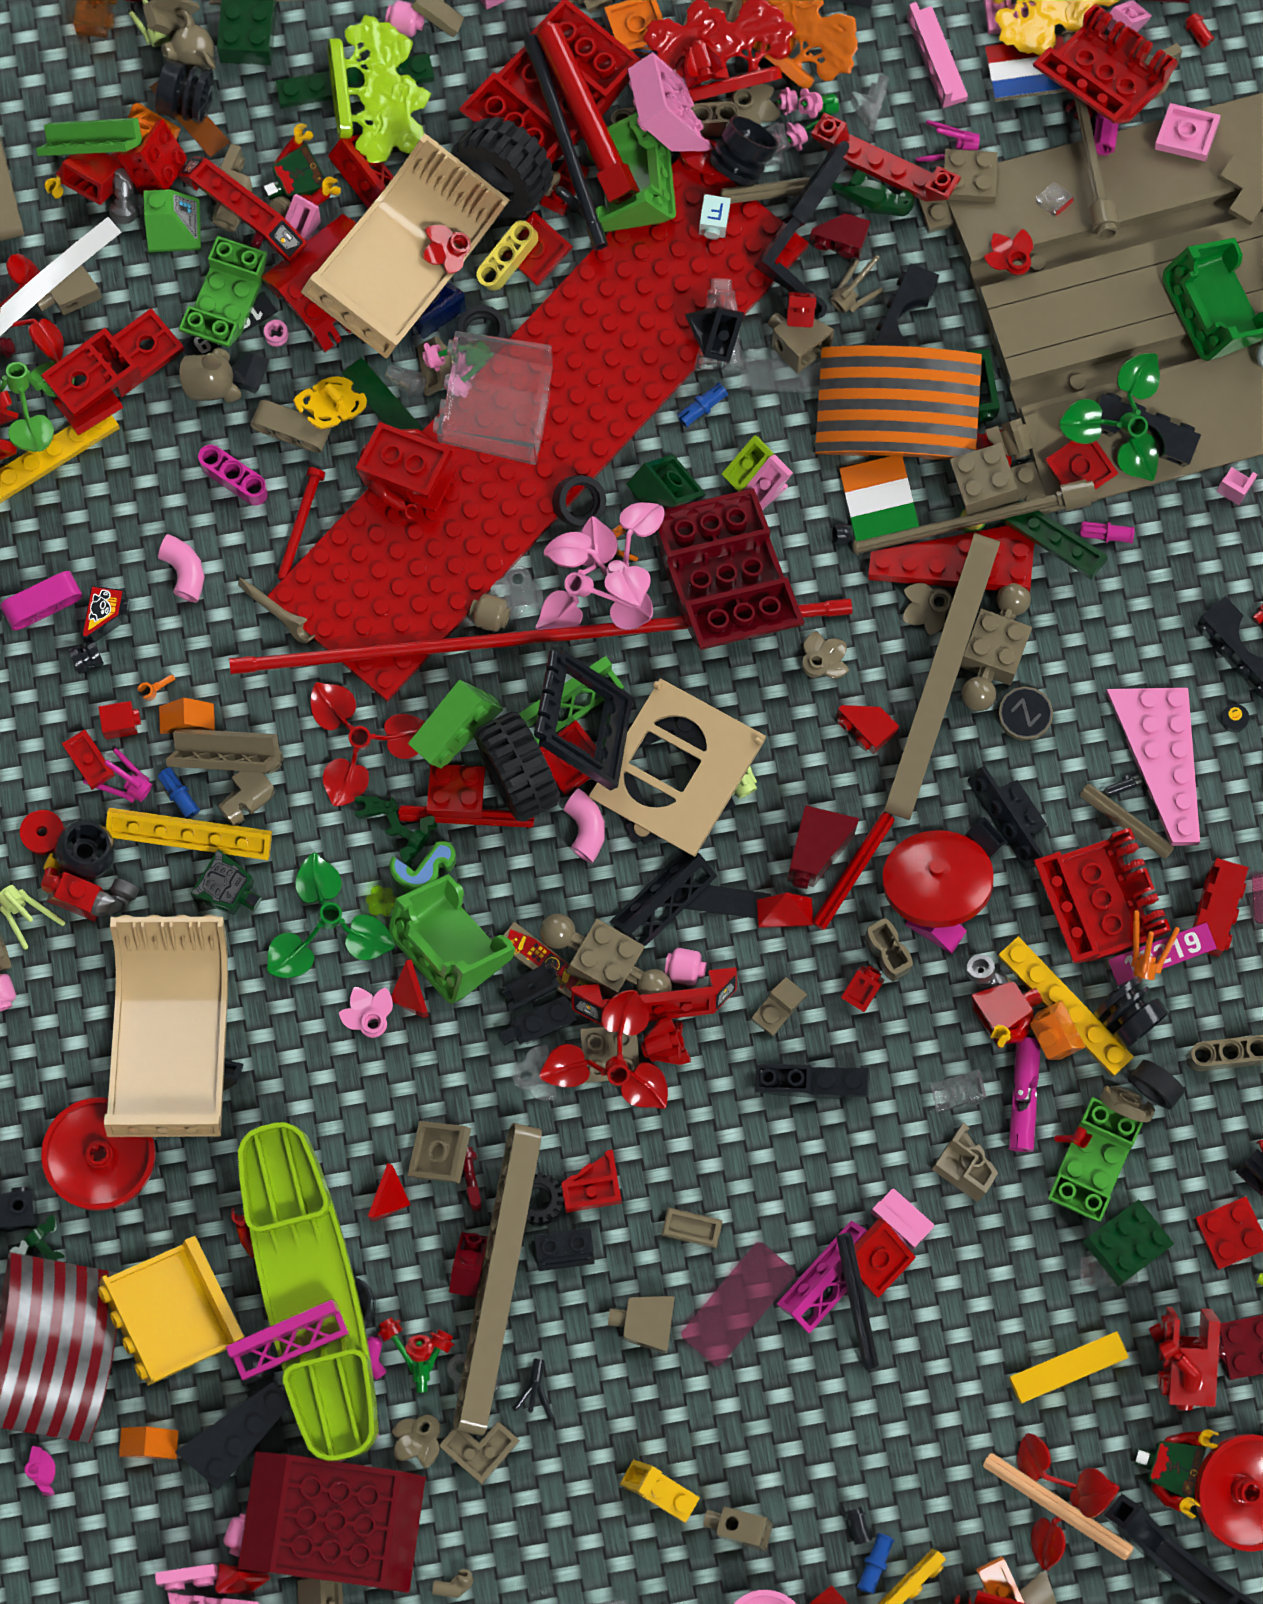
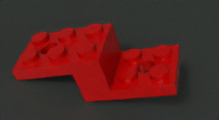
(112, 362)

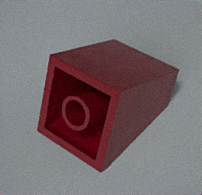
(819, 844)

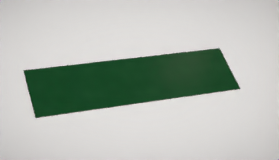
(379, 396)

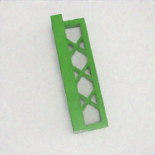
(91, 137)
(570, 691)

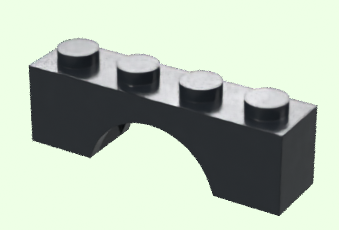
(914, 292)
(1174, 441)
(1222, 626)

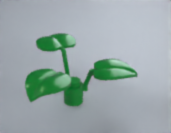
(1083, 418)
(320, 882)

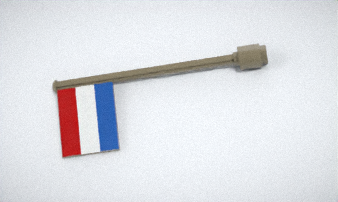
(1015, 78)

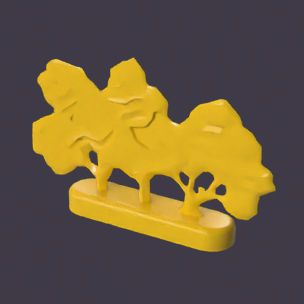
(1037, 30)

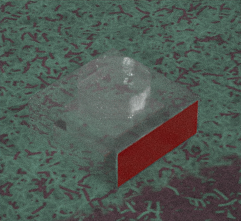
(1054, 199)

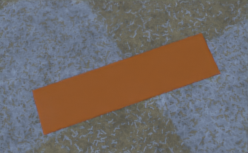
(205, 134)

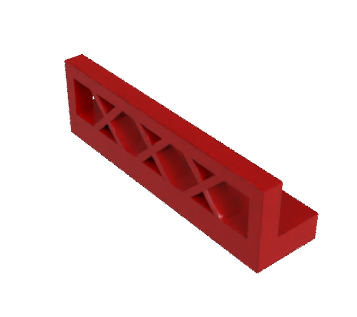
(358, 173)

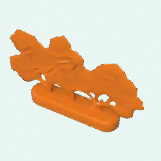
(832, 34)

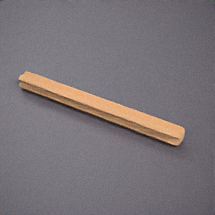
(1058, 1506)

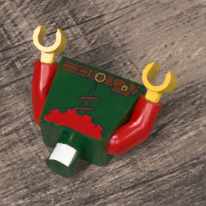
(299, 173)
(1176, 1468)

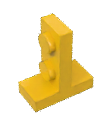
(659, 1490)

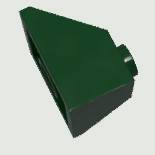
(664, 483)

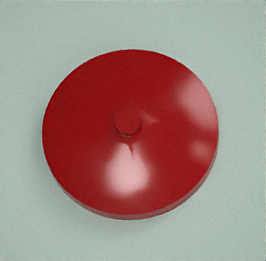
(938, 878)
(88, 1165)
(1232, 1492)

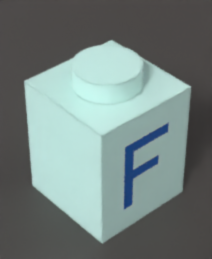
(714, 216)

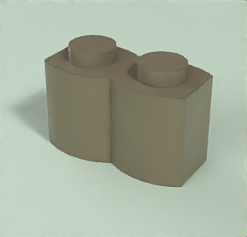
(884, 943)

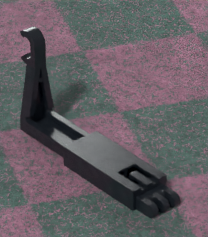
(797, 216)

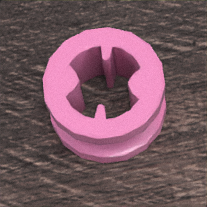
(275, 340)

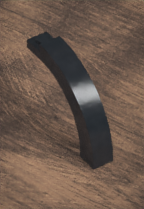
(1169, 1556)

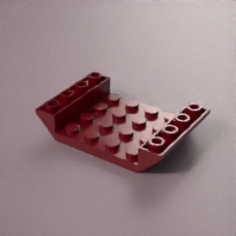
(332, 1521)

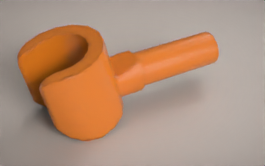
(155, 687)

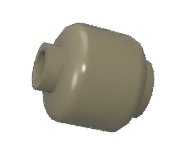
(490, 612)

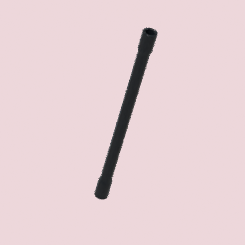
(593, 226)

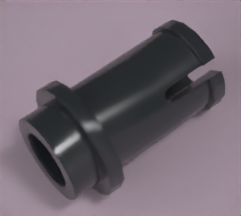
(858, 1525)

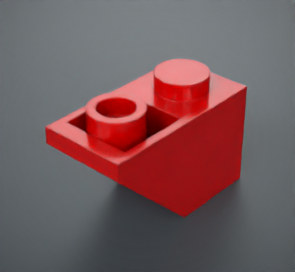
(869, 724)

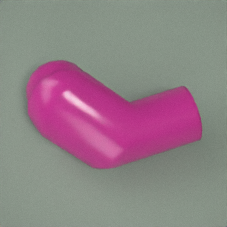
(375, 1346)

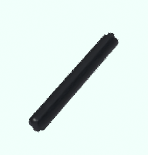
(857, 1301)

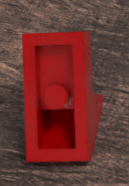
(801, 309)

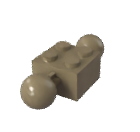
(995, 647)
(603, 957)

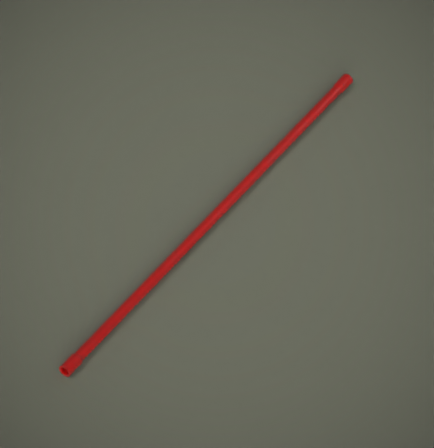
(252, 664)

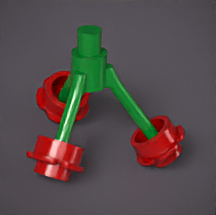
(418, 1350)

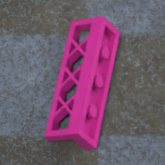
(810, 1286)
(283, 1329)

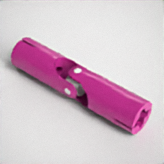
(1026, 1080)

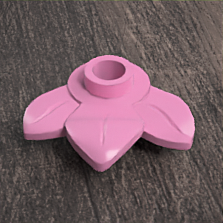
(367, 1008)

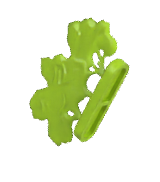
(385, 93)

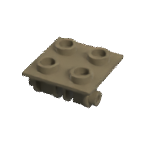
(602, 1045)

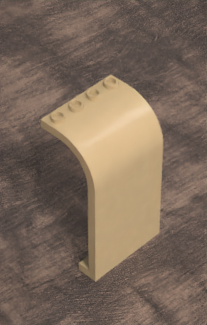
(378, 271)
(168, 1026)

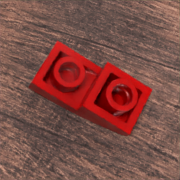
(553, 201)

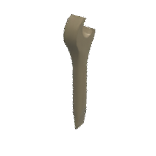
(292, 622)

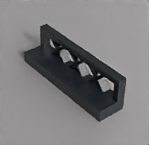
(661, 893)

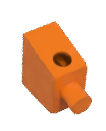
(1056, 1032)

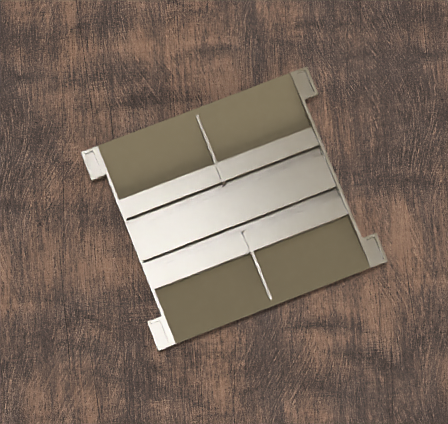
(1104, 301)

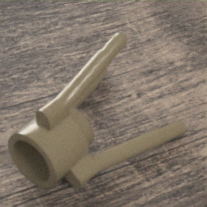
(844, 298)

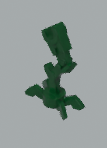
(416, 839)
(35, 1239)

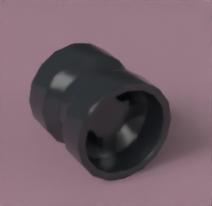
(86, 657)

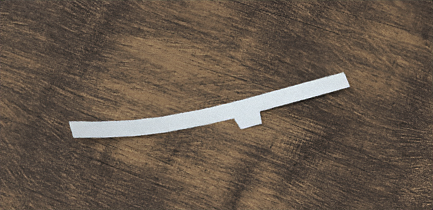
(56, 272)

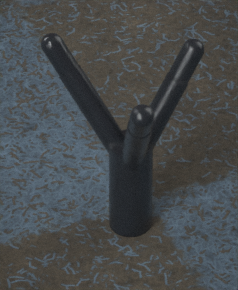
(534, 1387)

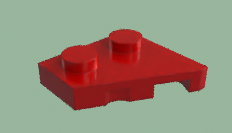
(593, 1186)

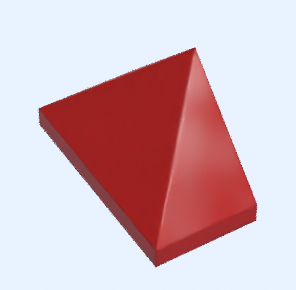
(784, 911)
(408, 991)
(389, 1196)
(238, 1581)

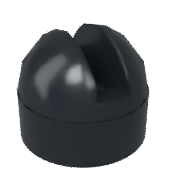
(841, 534)

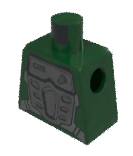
(225, 886)

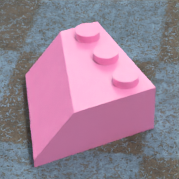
(665, 105)

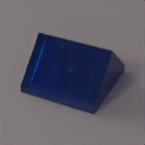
(444, 308)

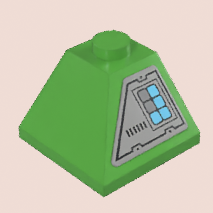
(172, 221)

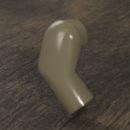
(455, 1587)

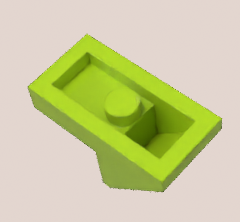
(747, 463)

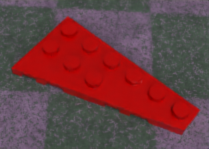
(943, 559)

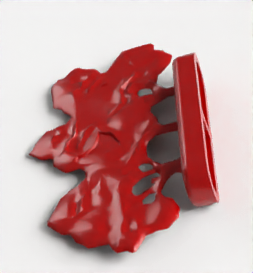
(754, 23)

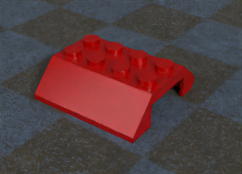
(1108, 70)
(289, 280)
(1097, 897)

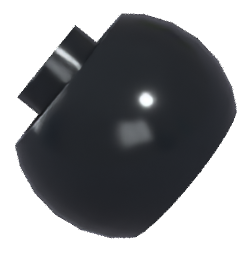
(86, 837)

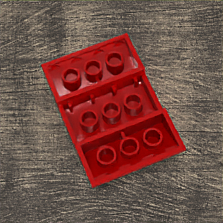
(516, 93)

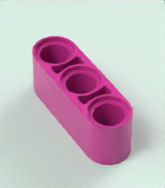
(227, 464)
(41, 600)

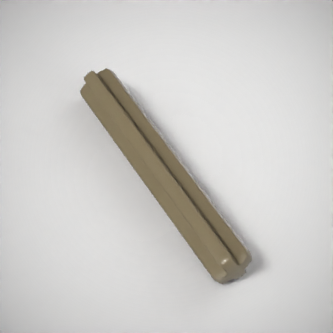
(764, 190)
(1126, 820)

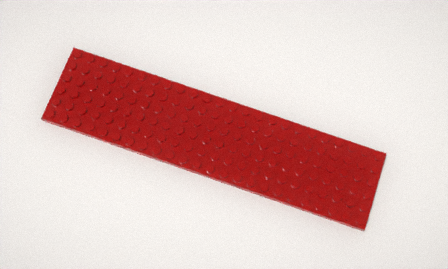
(615, 362)

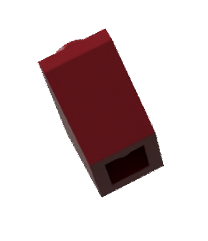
(842, 235)
(468, 1264)

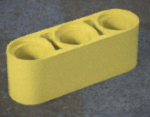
(509, 242)

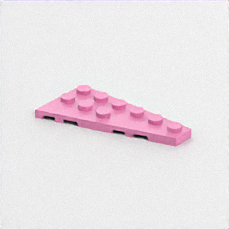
(1162, 747)

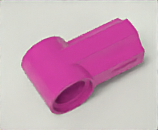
(1105, 135)

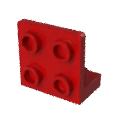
(154, 162)

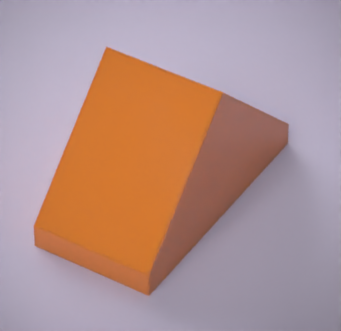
(186, 714)
(148, 1443)

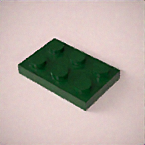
(1128, 1242)

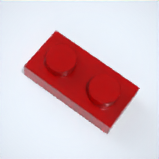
(88, 759)

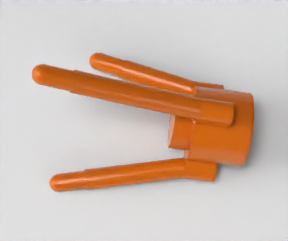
(1146, 965)

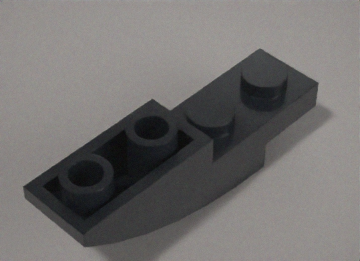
(812, 1081)

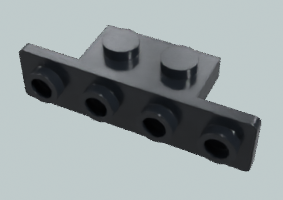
(1012, 814)

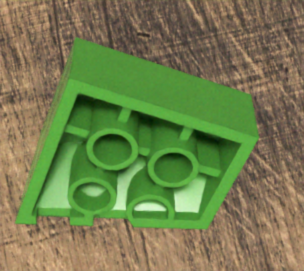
(454, 723)

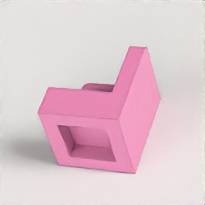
(1236, 485)

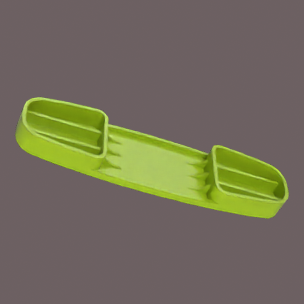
(301, 1266)

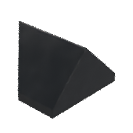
(716, 331)

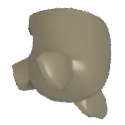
(190, 45)
(209, 377)

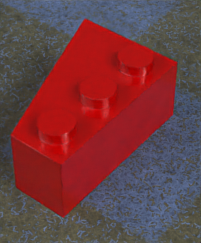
(1219, 901)

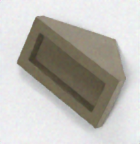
(434, 379)

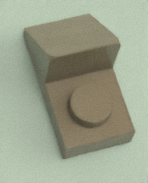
(779, 1006)

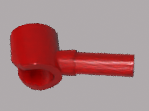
(1080, 1138)

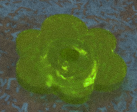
(378, 894)

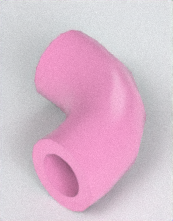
(187, 566)
(590, 825)

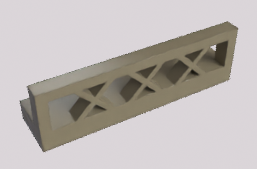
(224, 750)

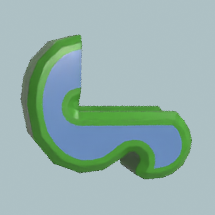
(440, 856)

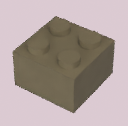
(985, 479)

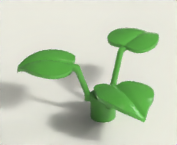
(29, 433)

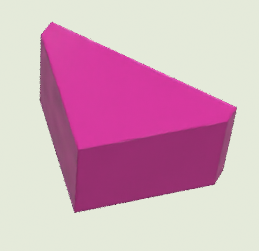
(945, 937)

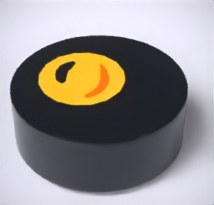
(1235, 718)

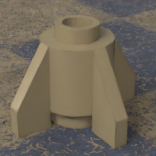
(1016, 436)

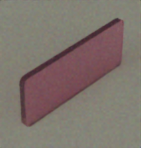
(738, 1304)

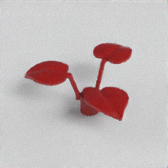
(44, 332)
(342, 778)
(641, 1088)
(1090, 1496)

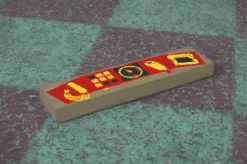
(534, 953)

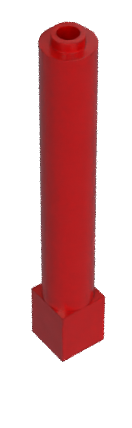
(613, 173)

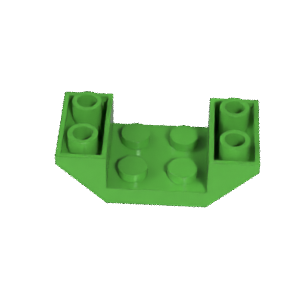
(226, 293)
(1091, 1172)

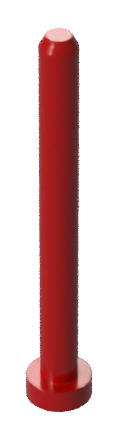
(315, 475)

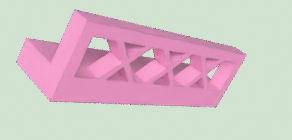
(936, 55)

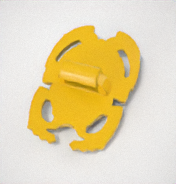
(329, 401)

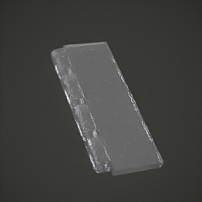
(777, 375)

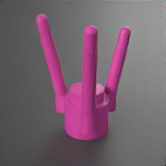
(964, 140)
(136, 785)

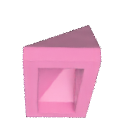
(303, 216)

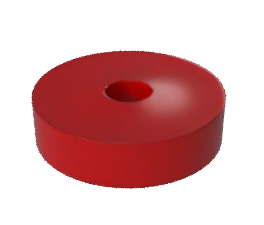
(33, 823)

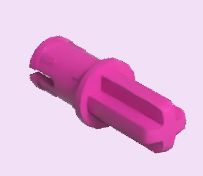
(1107, 532)

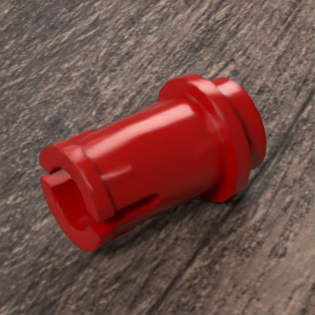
(1199, 30)

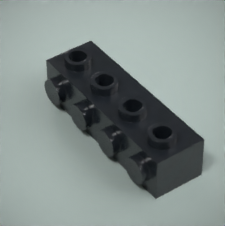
(18, 1210)

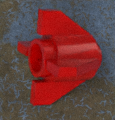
(702, 64)
(666, 1043)

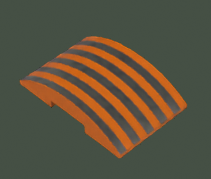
(898, 401)

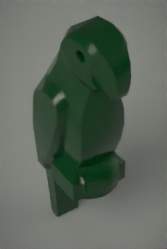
(874, 196)

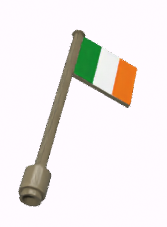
(886, 514)

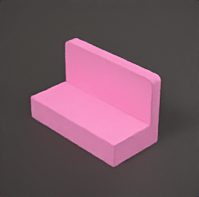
(903, 1218)

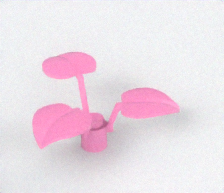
(622, 581)
(560, 606)

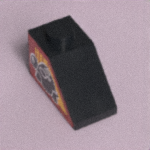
(104, 612)

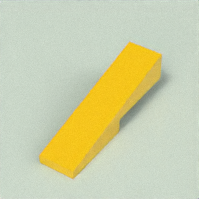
(1068, 1367)

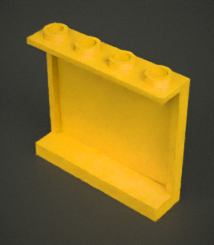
(170, 1311)

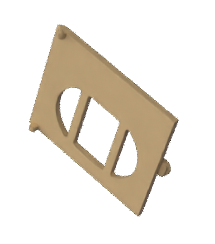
(722, 767)

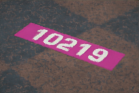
(1186, 946)

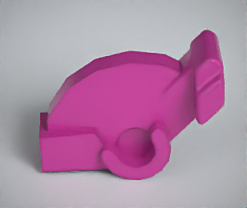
(41, 1470)

